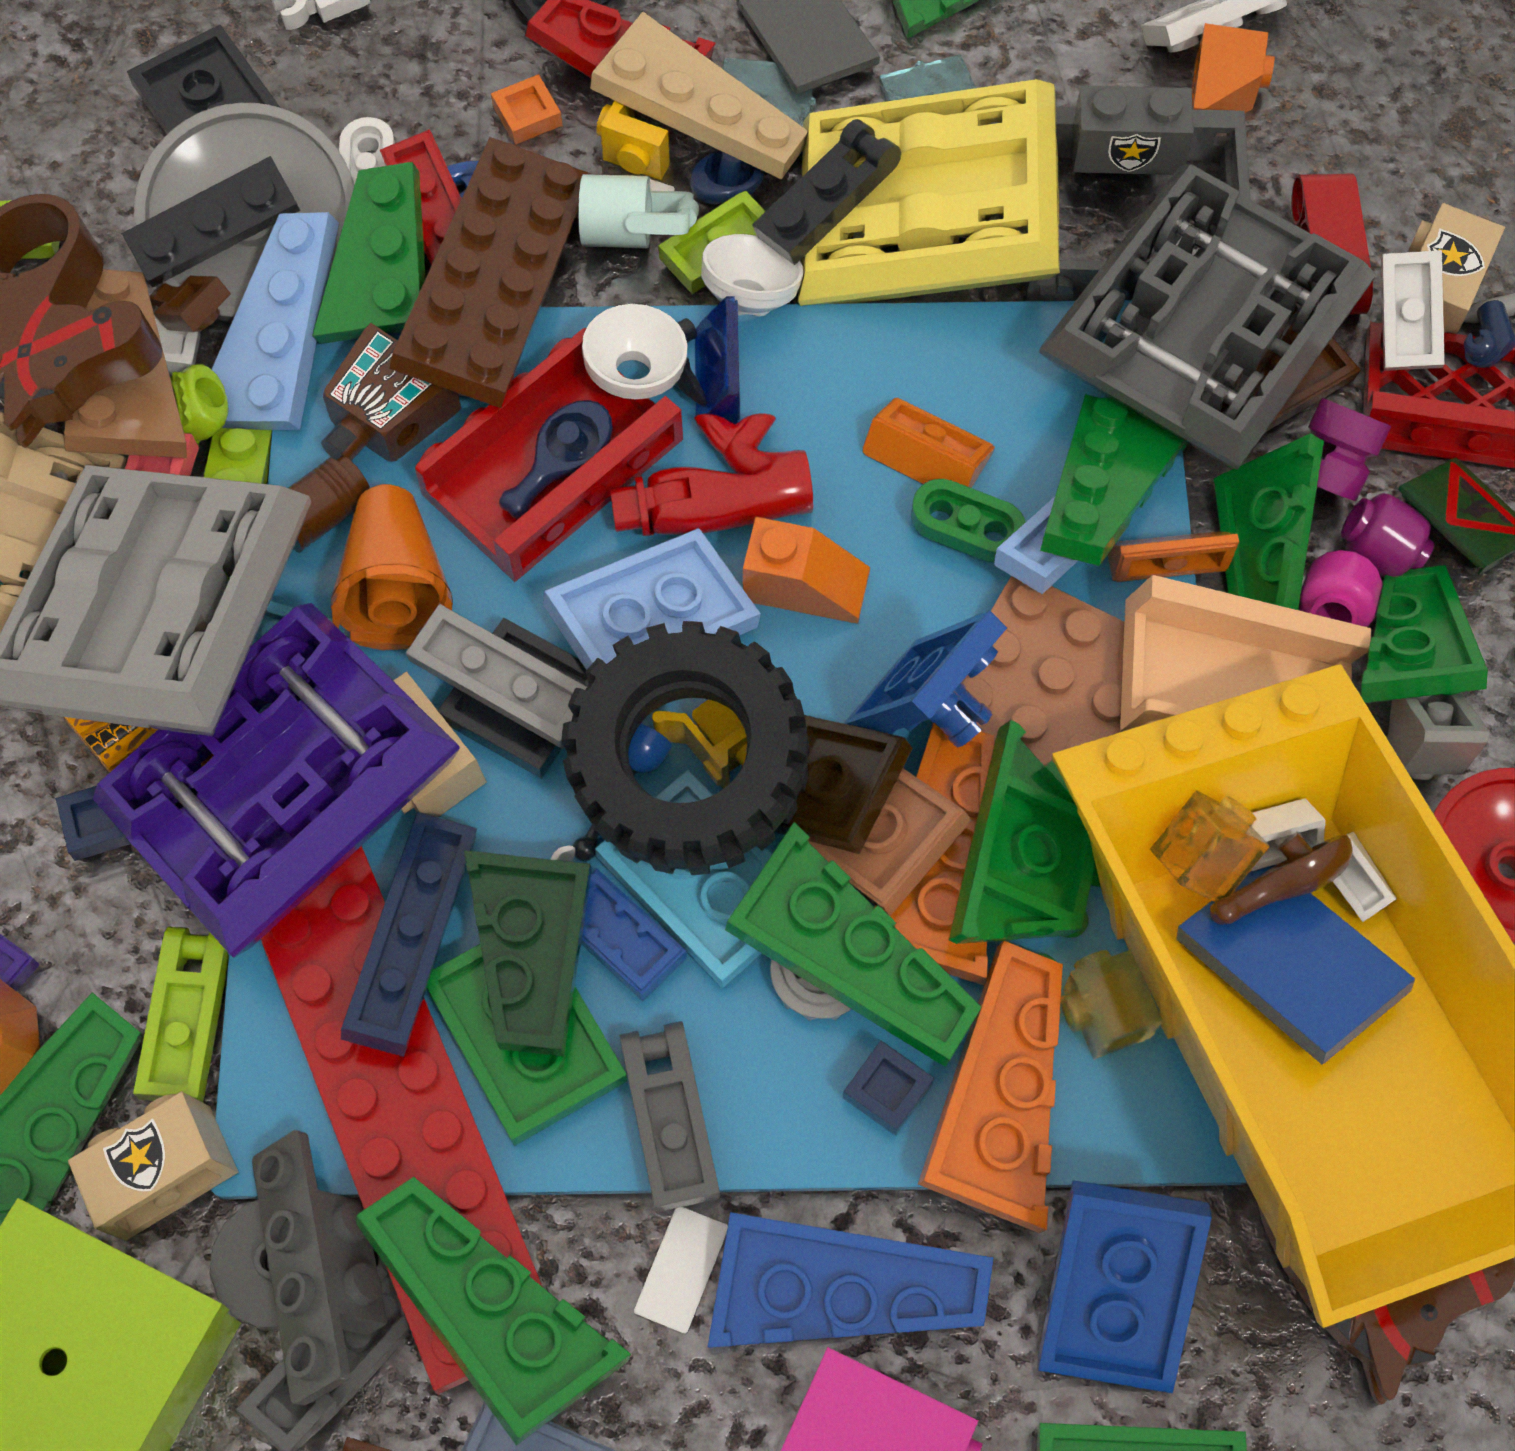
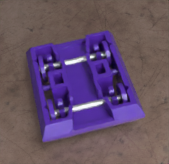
(284, 786)

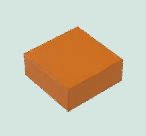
(526, 109)

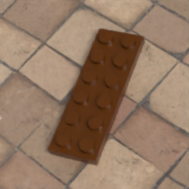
(491, 274)

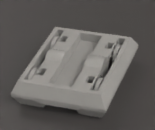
(134, 603)

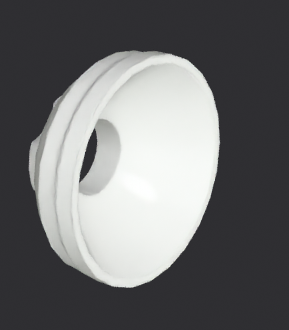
(751, 272)
(638, 335)

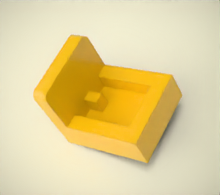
(633, 143)

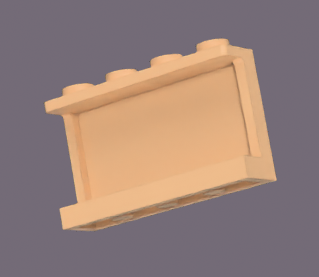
(1207, 645)

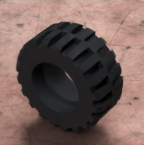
(669, 670)

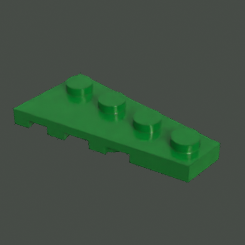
(834, 938)

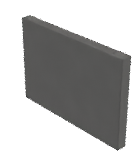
(810, 39)

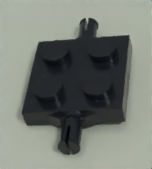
(498, 731)

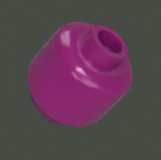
(1388, 534)

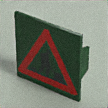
(1464, 512)

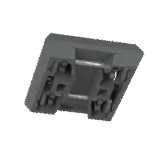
(1208, 318)

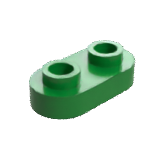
(970, 515)

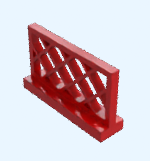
(1437, 427)

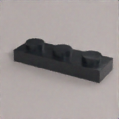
(210, 222)

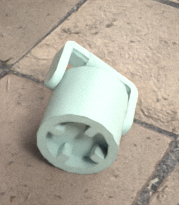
(626, 212)

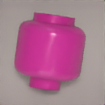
(1342, 588)

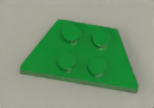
(1027, 853)

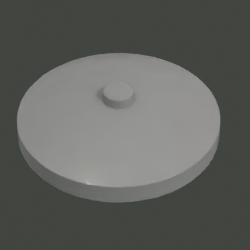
(224, 143)

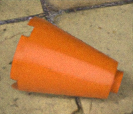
(388, 572)

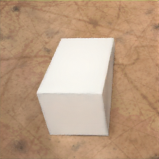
(1363, 883)

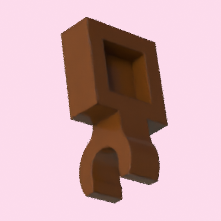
(190, 305)

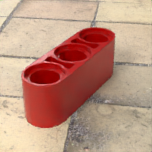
(1333, 211)

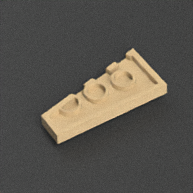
(687, 91)

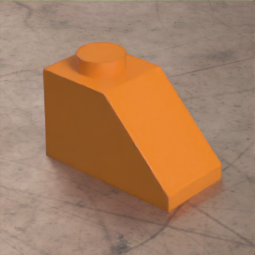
(1230, 68)
(803, 572)

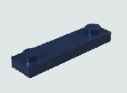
(408, 935)

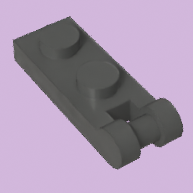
(670, 1119)

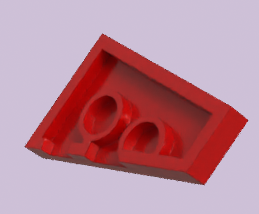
(585, 32)

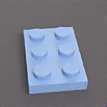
(653, 587)

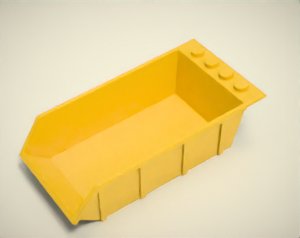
(1403, 1144)

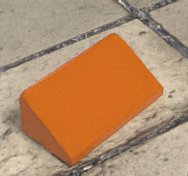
(925, 445)
(1172, 555)

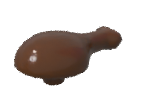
(1302, 873)

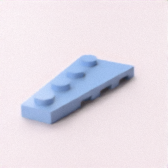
(270, 340)

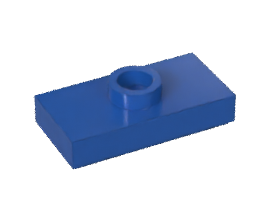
(627, 939)

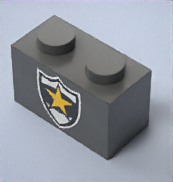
(1132, 129)

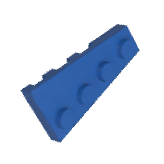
(825, 1283)

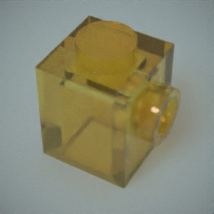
(1210, 845)
(1109, 1002)

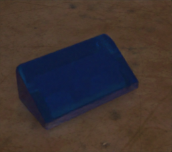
(719, 361)

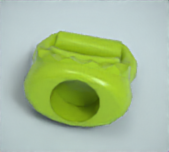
(200, 401)

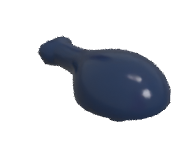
(722, 176)
(562, 447)

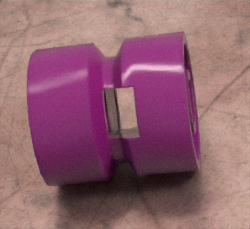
(1347, 444)

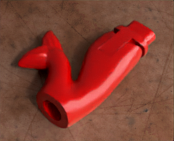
(712, 500)

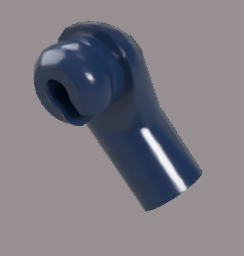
(1495, 336)

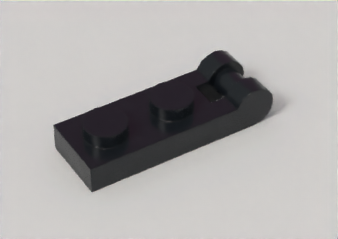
(827, 192)

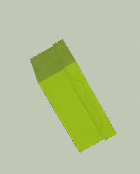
(96, 1342)

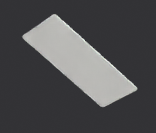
(681, 1269)

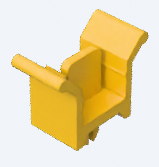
(719, 726)

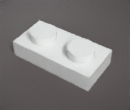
(1412, 310)

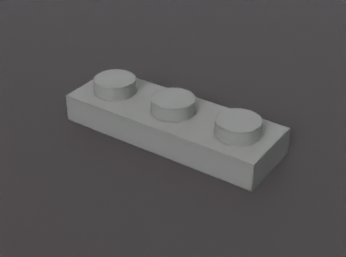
(495, 673)

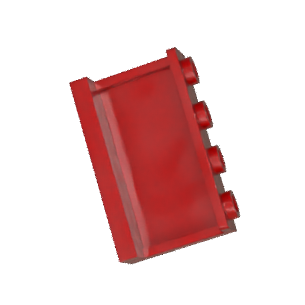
(498, 451)

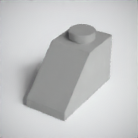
(1436, 734)

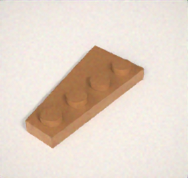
(135, 414)

